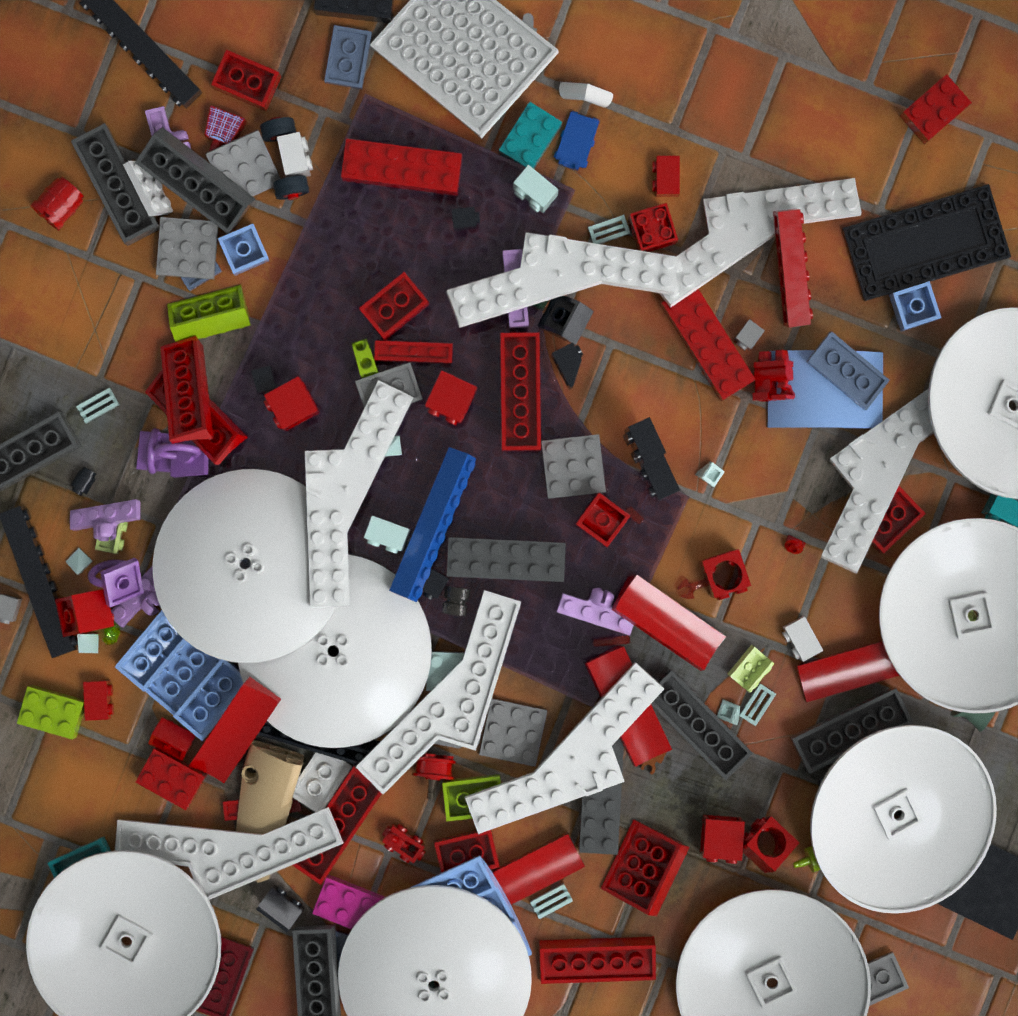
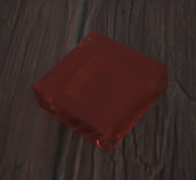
(636, 517)

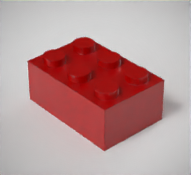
(246, 80)
(935, 109)
(394, 306)
(897, 521)
(171, 778)
(464, 847)

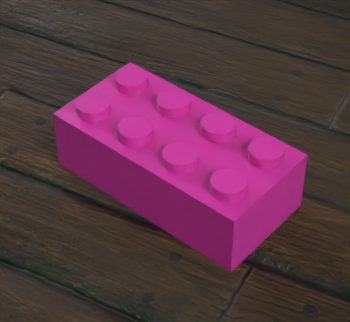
(344, 901)

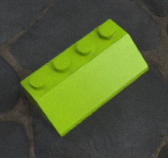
(209, 314)

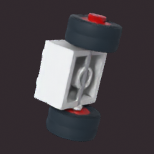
(293, 156)

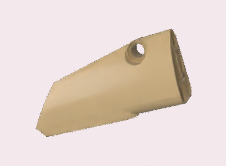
(269, 791)

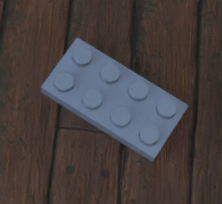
(848, 370)

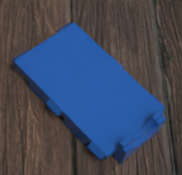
(576, 141)

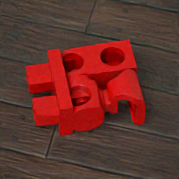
(769, 373)

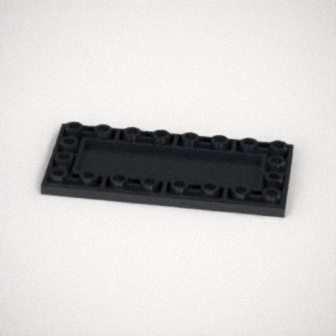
(926, 242)
(990, 893)

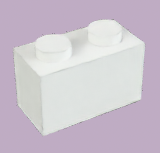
(802, 639)

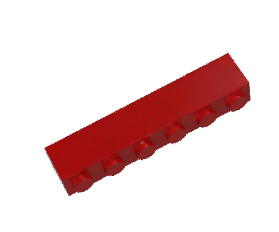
(792, 267)

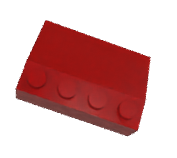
(645, 868)

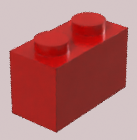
(667, 176)
(98, 700)
(171, 739)

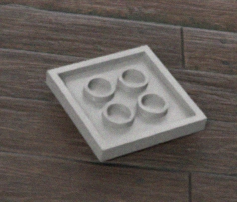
(246, 163)
(187, 248)
(573, 466)
(513, 732)

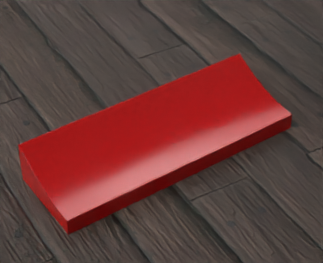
(186, 391)
(225, 432)
(667, 622)
(845, 671)
(235, 730)
(645, 736)
(538, 868)
(597, 960)

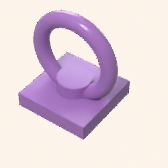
(146, 457)
(185, 458)
(119, 581)

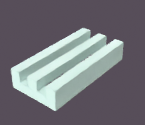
(606, 223)
(83, 412)
(763, 709)
(566, 894)

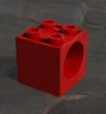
(653, 228)
(450, 398)
(291, 404)
(602, 520)
(709, 567)
(84, 613)
(722, 838)
(784, 844)

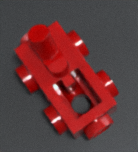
(398, 840)

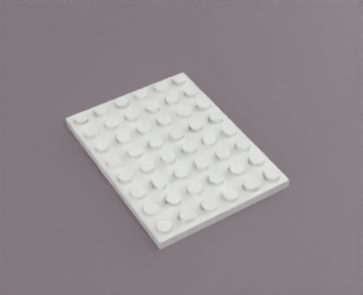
(465, 56)

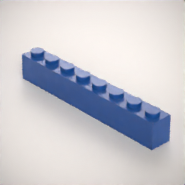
(433, 524)

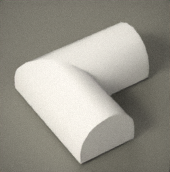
(585, 92)

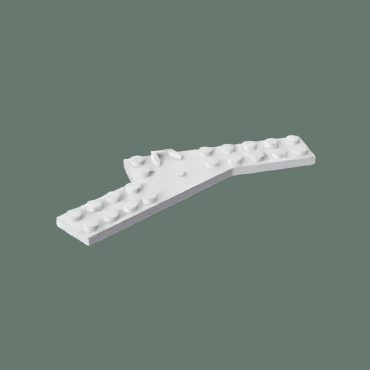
(746, 221)
(558, 267)
(874, 470)
(456, 705)
(578, 765)
(230, 858)

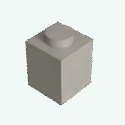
(748, 335)
(9, 608)

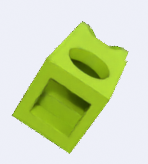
(364, 358)

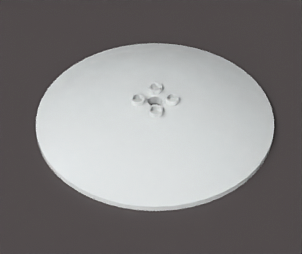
(971, 401)
(199, 574)
(927, 621)
(369, 682)
(935, 841)
(79, 932)
(436, 937)
(776, 937)

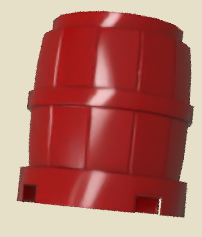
(58, 202)

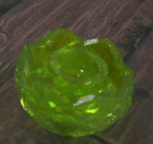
(111, 634)

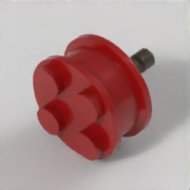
(434, 768)

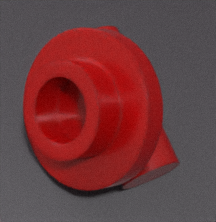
(794, 545)

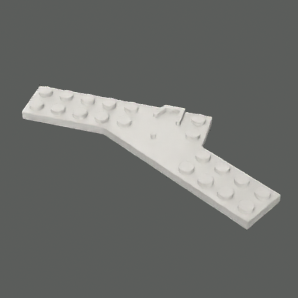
(337, 488)

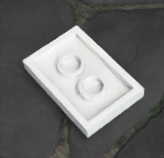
(148, 190)
(320, 781)

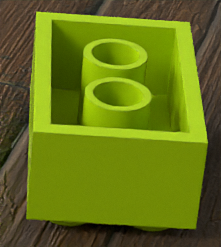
(51, 712)
(456, 790)

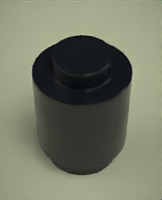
(83, 481)

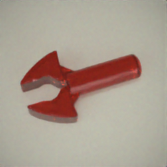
(693, 586)
(612, 641)

